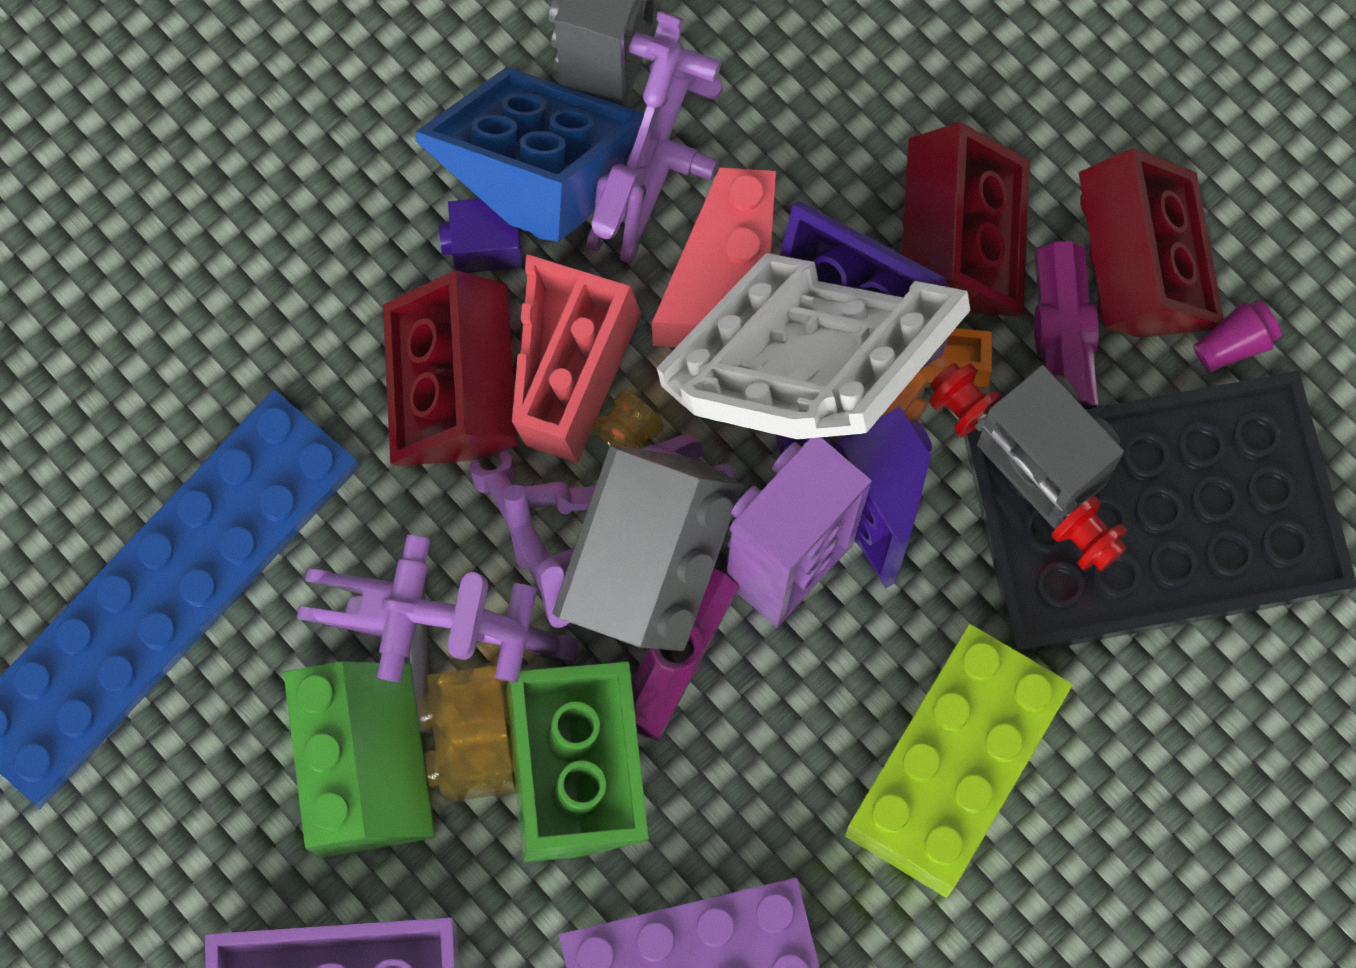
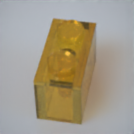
(469, 734)

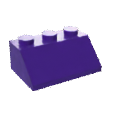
(852, 258)
(897, 462)

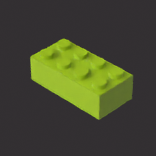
(958, 760)

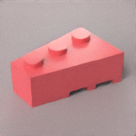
(721, 249)
(569, 354)

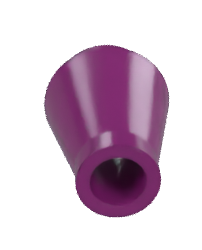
(1241, 335)

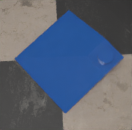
(532, 149)

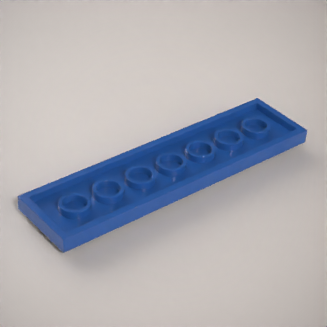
(163, 593)

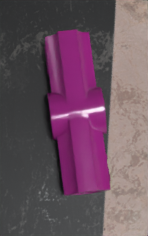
(1065, 319)
(661, 683)

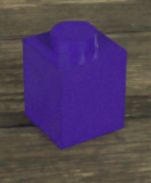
(479, 238)

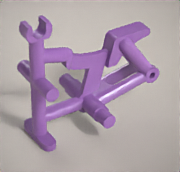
(653, 154)
(516, 501)
(395, 607)

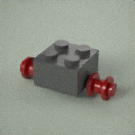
(1045, 450)

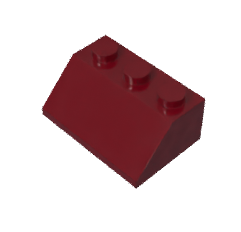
(968, 215)
(1149, 246)
(449, 371)

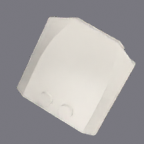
(807, 352)

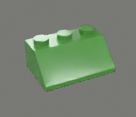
(357, 758)
(576, 761)

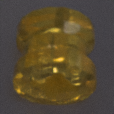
(628, 423)

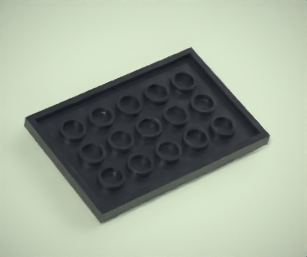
(1218, 511)

